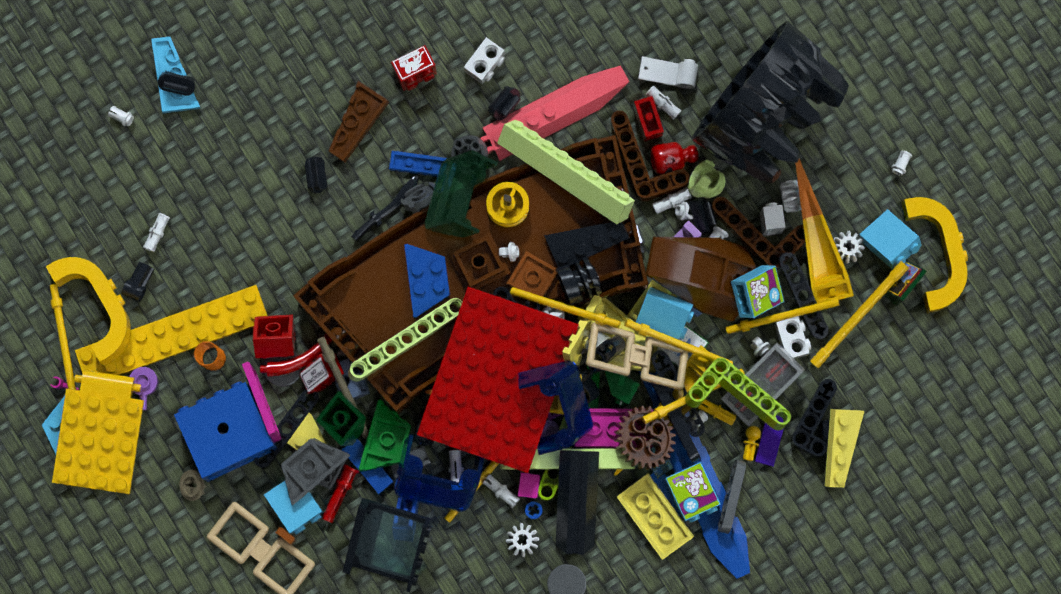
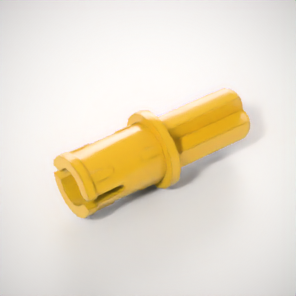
(718, 412)

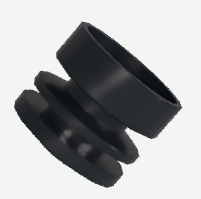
(578, 281)

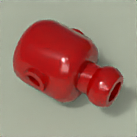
(672, 157)

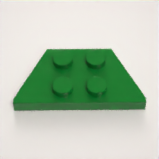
(384, 439)

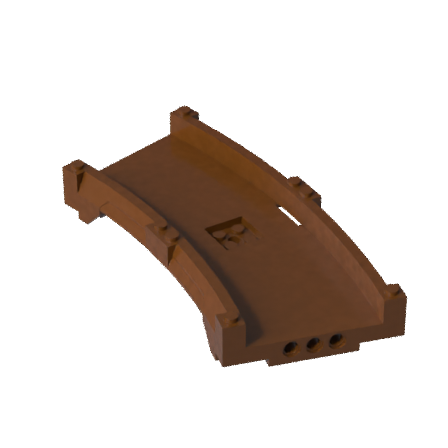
(368, 294)

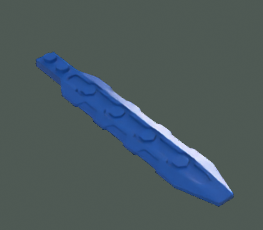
(728, 548)

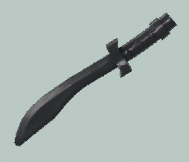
(375, 218)

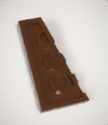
(360, 116)

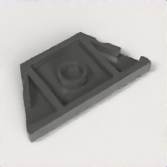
(310, 466)

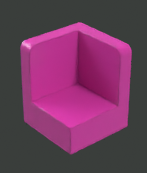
(529, 485)

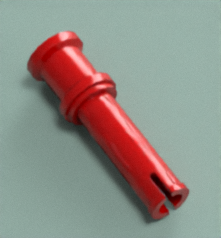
(343, 485)

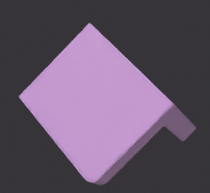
(688, 230)

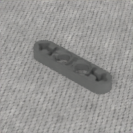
(731, 496)

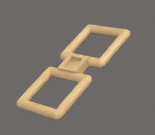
(637, 356)
(260, 549)

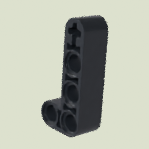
(607, 355)
(816, 415)

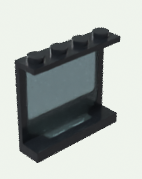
(387, 542)

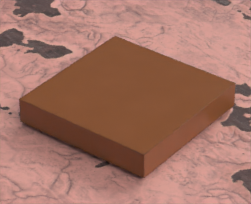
(532, 275)

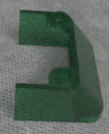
(453, 193)

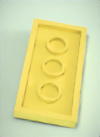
(655, 516)

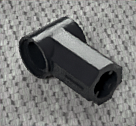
(136, 286)

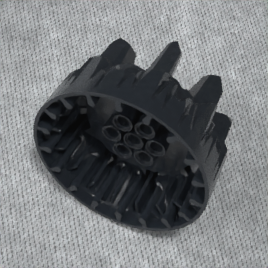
(765, 97)

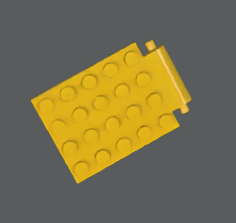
(99, 433)

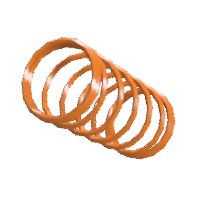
(201, 348)

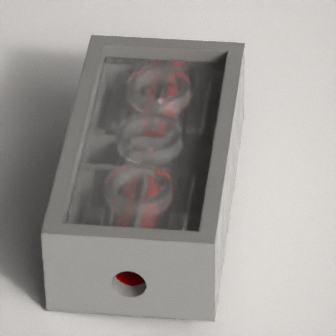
(772, 374)

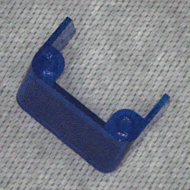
(565, 381)
(433, 490)

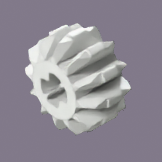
(790, 196)
(854, 251)
(516, 538)

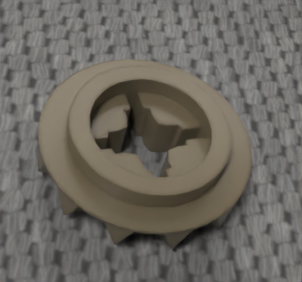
(189, 492)

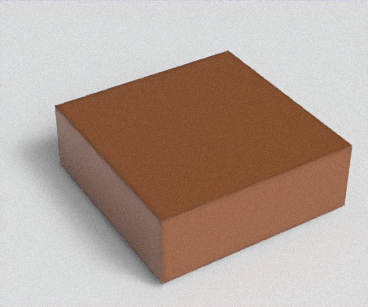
(286, 535)

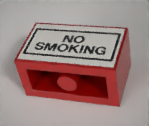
(648, 118)
(318, 374)

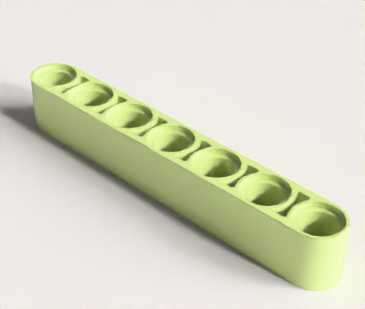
(401, 347)
(607, 460)

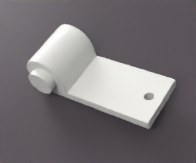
(669, 73)

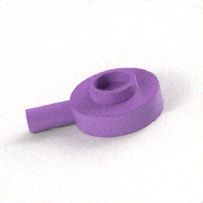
(148, 381)

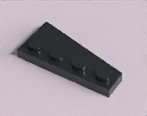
(585, 242)

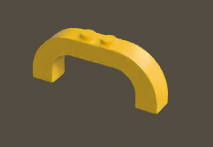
(952, 246)
(118, 336)

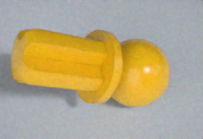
(752, 433)

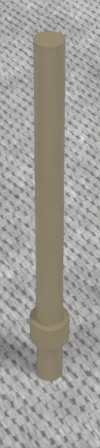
(329, 357)

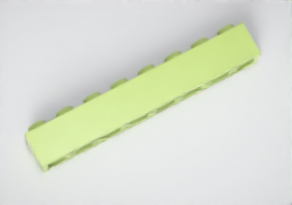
(566, 171)

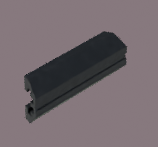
(577, 501)

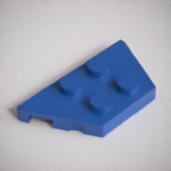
(426, 278)

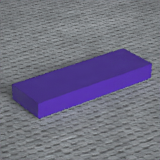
(769, 445)

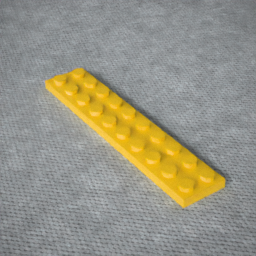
(181, 332)

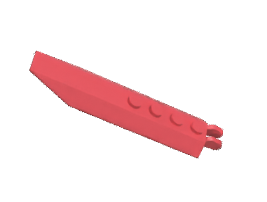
(561, 107)

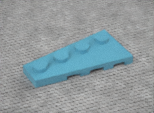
(168, 60)

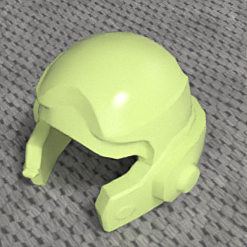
(706, 181)

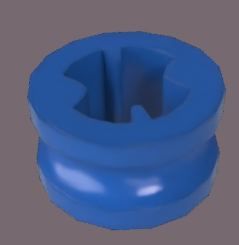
(531, 504)

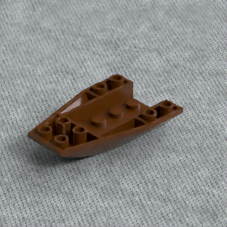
(700, 271)

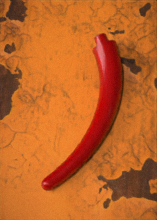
(288, 366)

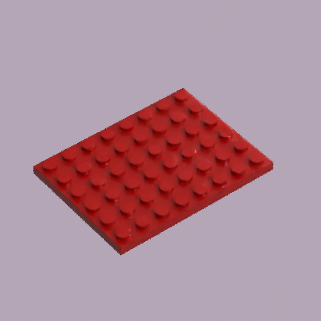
(477, 388)

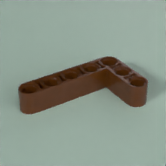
(638, 164)
(757, 237)

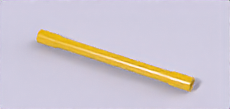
(824, 353)

